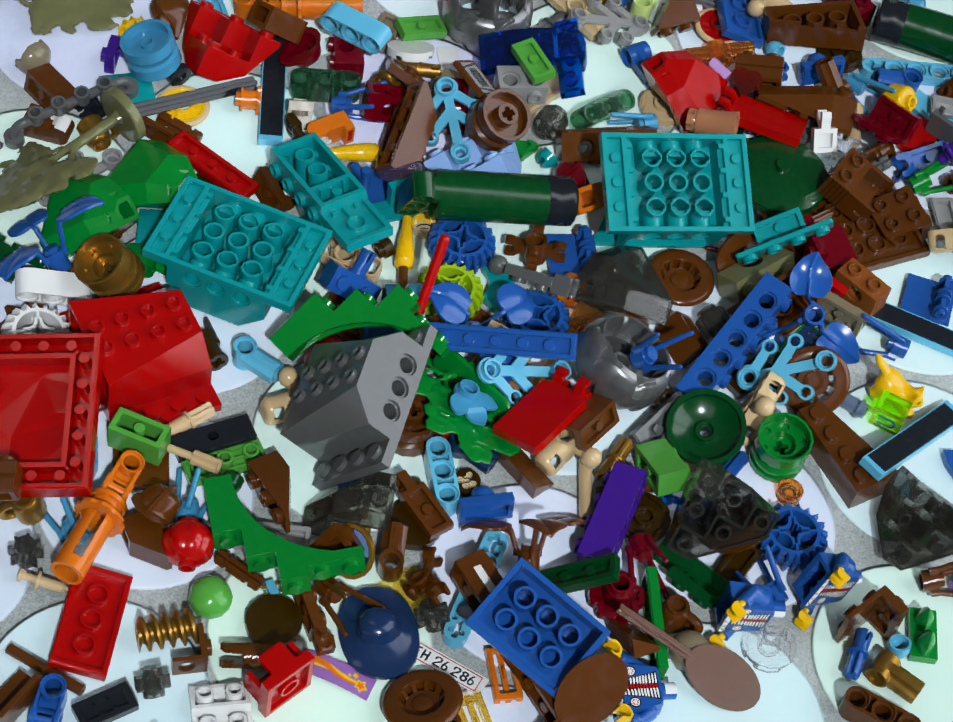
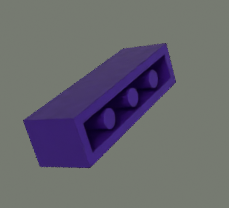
(612, 512)

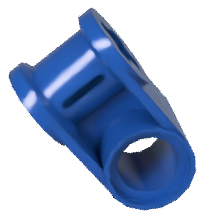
(49, 707)

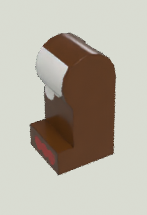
(53, 130)

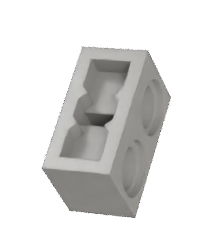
(516, 80)

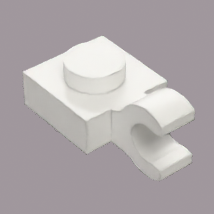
(824, 136)

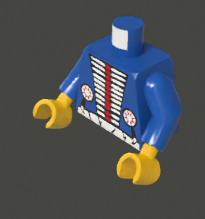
(823, 582)
(744, 609)
(644, 691)

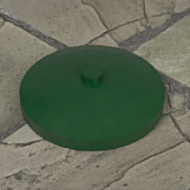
(784, 176)

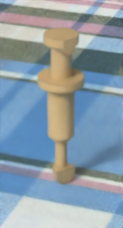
(42, 581)

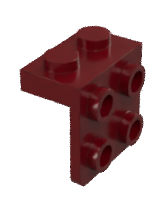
(889, 121)
(833, 247)

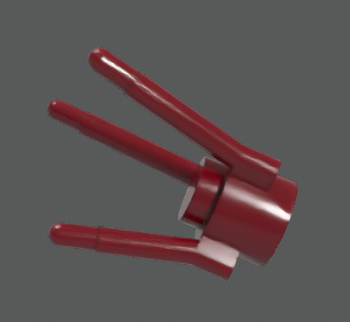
(641, 548)

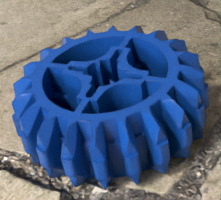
(477, 243)
(545, 310)
(798, 530)

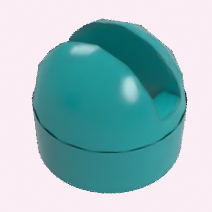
(548, 158)

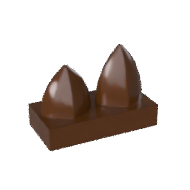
(271, 191)

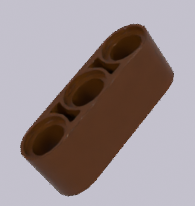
(869, 706)

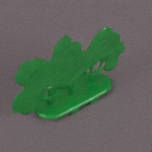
(474, 439)

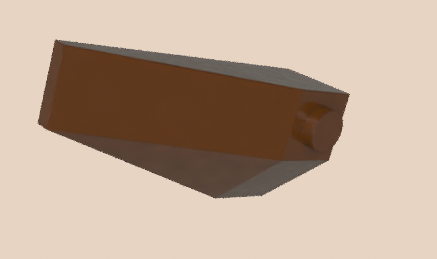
(809, 99)

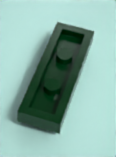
(585, 573)

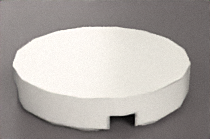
(410, 51)

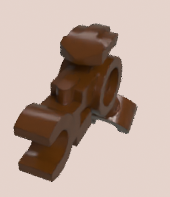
(422, 580)

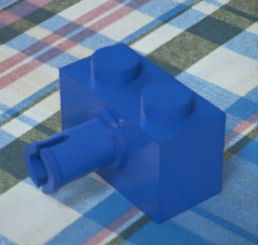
(346, 280)

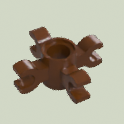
(535, 248)

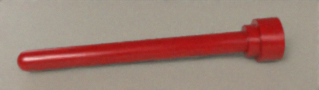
(432, 272)

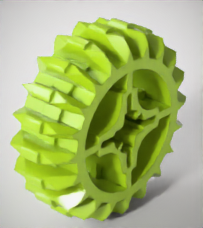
(460, 276)

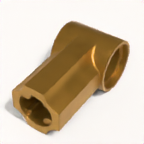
(888, 672)

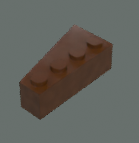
(815, 25)
(838, 455)

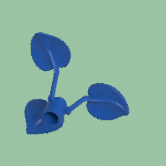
(54, 255)
(814, 279)
(453, 301)

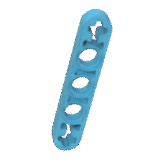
(927, 69)
(455, 616)

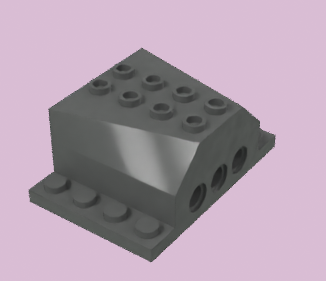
(356, 403)

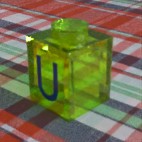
(889, 412)

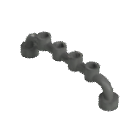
(14, 135)

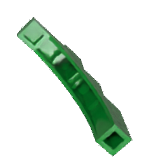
(318, 320)
(264, 550)

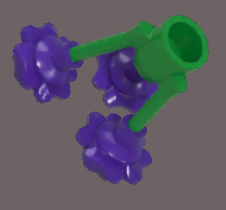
(921, 180)

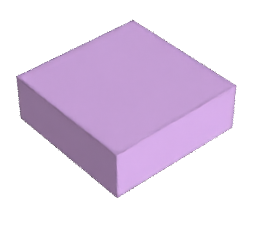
(720, 68)

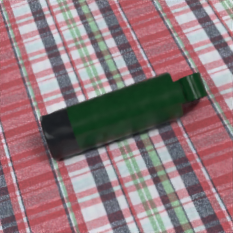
(914, 29)
(490, 197)

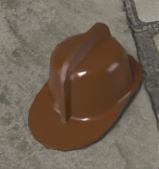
(158, 503)

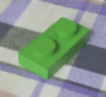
(420, 27)
(533, 61)

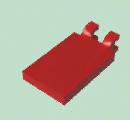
(764, 118)
(544, 412)

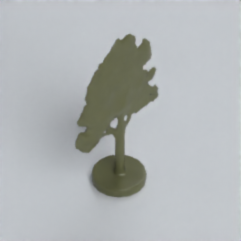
(68, 13)
(38, 169)

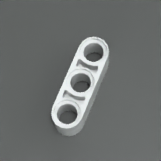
(49, 286)

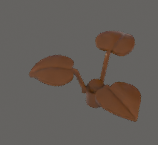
(531, 551)

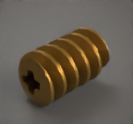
(165, 629)

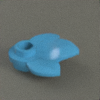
(471, 402)

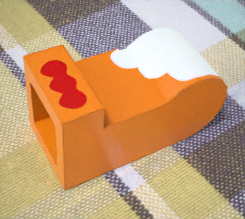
(333, 128)

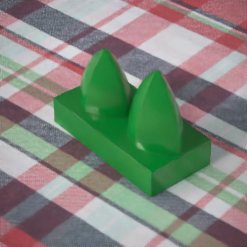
(923, 635)

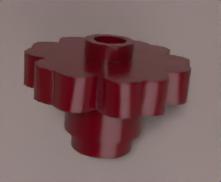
(609, 596)

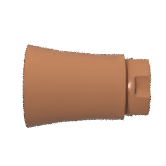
(712, 121)

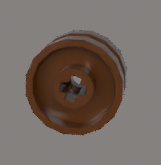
(498, 119)
(415, 434)

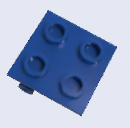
(578, 251)
(929, 298)

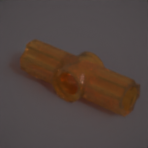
(722, 51)

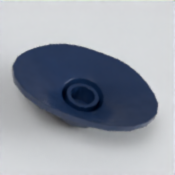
(379, 640)

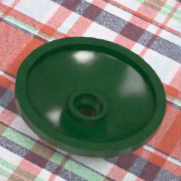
(709, 412)

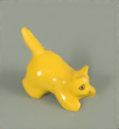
(894, 382)

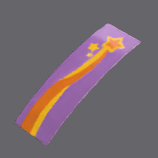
(342, 675)

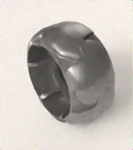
(466, 27)
(605, 360)

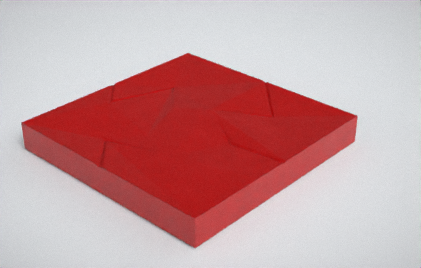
(51, 410)

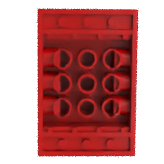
(151, 352)

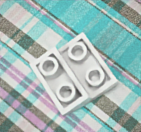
(220, 703)

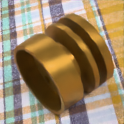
(108, 267)

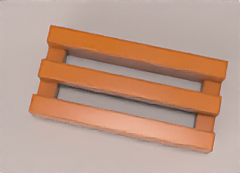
(506, 696)

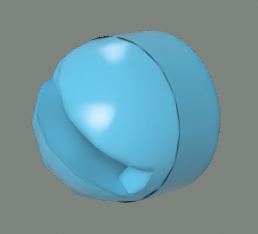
(775, 47)
(895, 644)

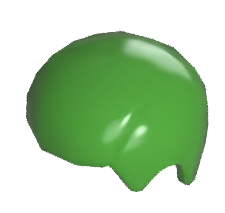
(210, 597)

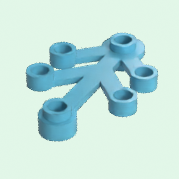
(451, 116)
(783, 369)
(517, 372)

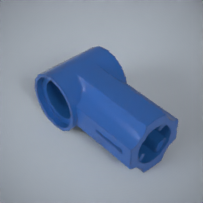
(636, 54)
(910, 77)

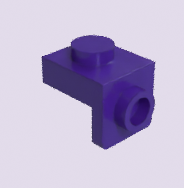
(111, 54)

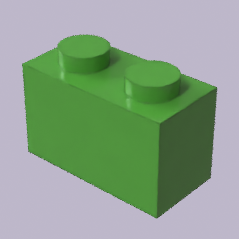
(140, 434)
(664, 467)

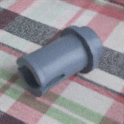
(855, 406)

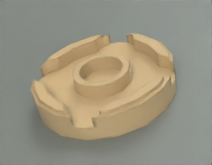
(652, 103)

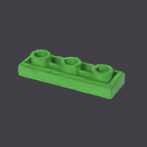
(234, 457)

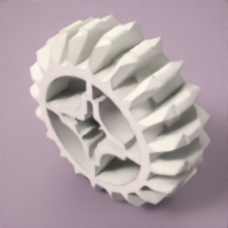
(42, 321)

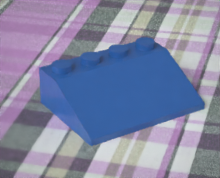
(537, 626)

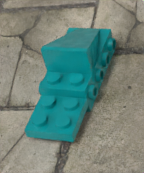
(327, 192)

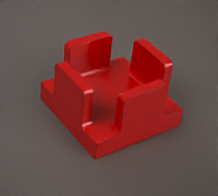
(287, 676)

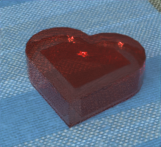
(745, 80)

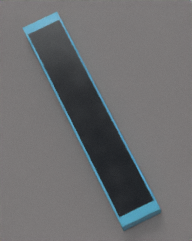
(272, 99)
(916, 328)
(909, 441)

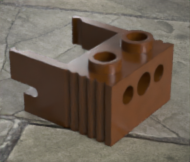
(853, 185)

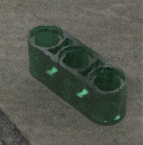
(322, 84)
(600, 109)

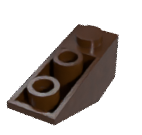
(272, 482)

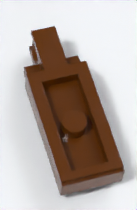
(423, 506)
(315, 622)

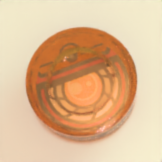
(789, 490)

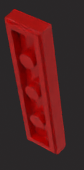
(213, 166)

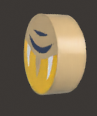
(422, 225)

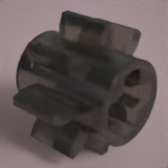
(25, 551)
(431, 616)
(152, 681)

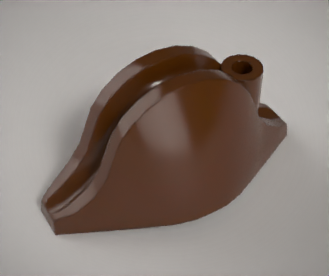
(172, 12)

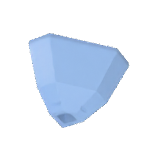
(480, 159)

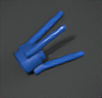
(341, 103)
(896, 344)
(644, 355)
(777, 586)

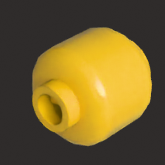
(904, 96)

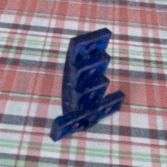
(562, 46)

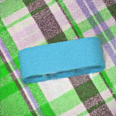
(355, 27)
(443, 466)

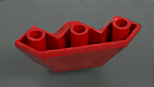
(222, 44)
(683, 83)

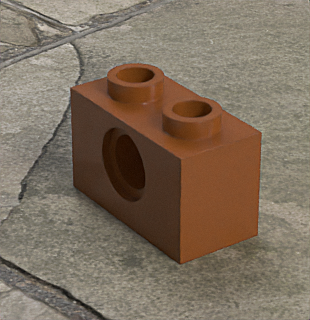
(864, 287)

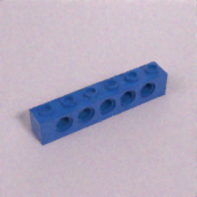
(767, 290)

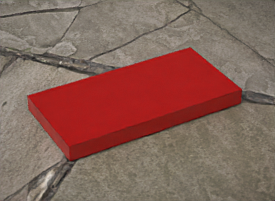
(90, 624)

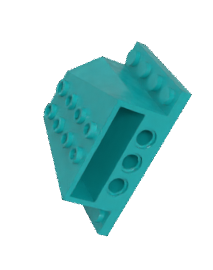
(675, 188)
(234, 252)

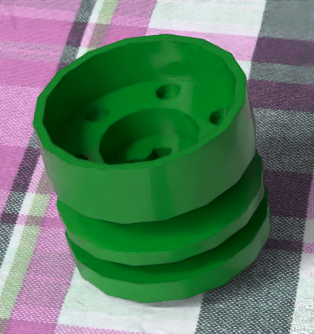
(780, 447)

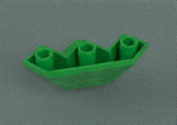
(152, 173)
(110, 218)

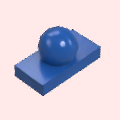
(808, 73)
(485, 505)

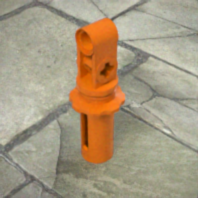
(299, 8)
(100, 515)

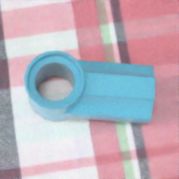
(250, 357)

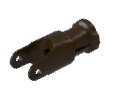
(217, 357)

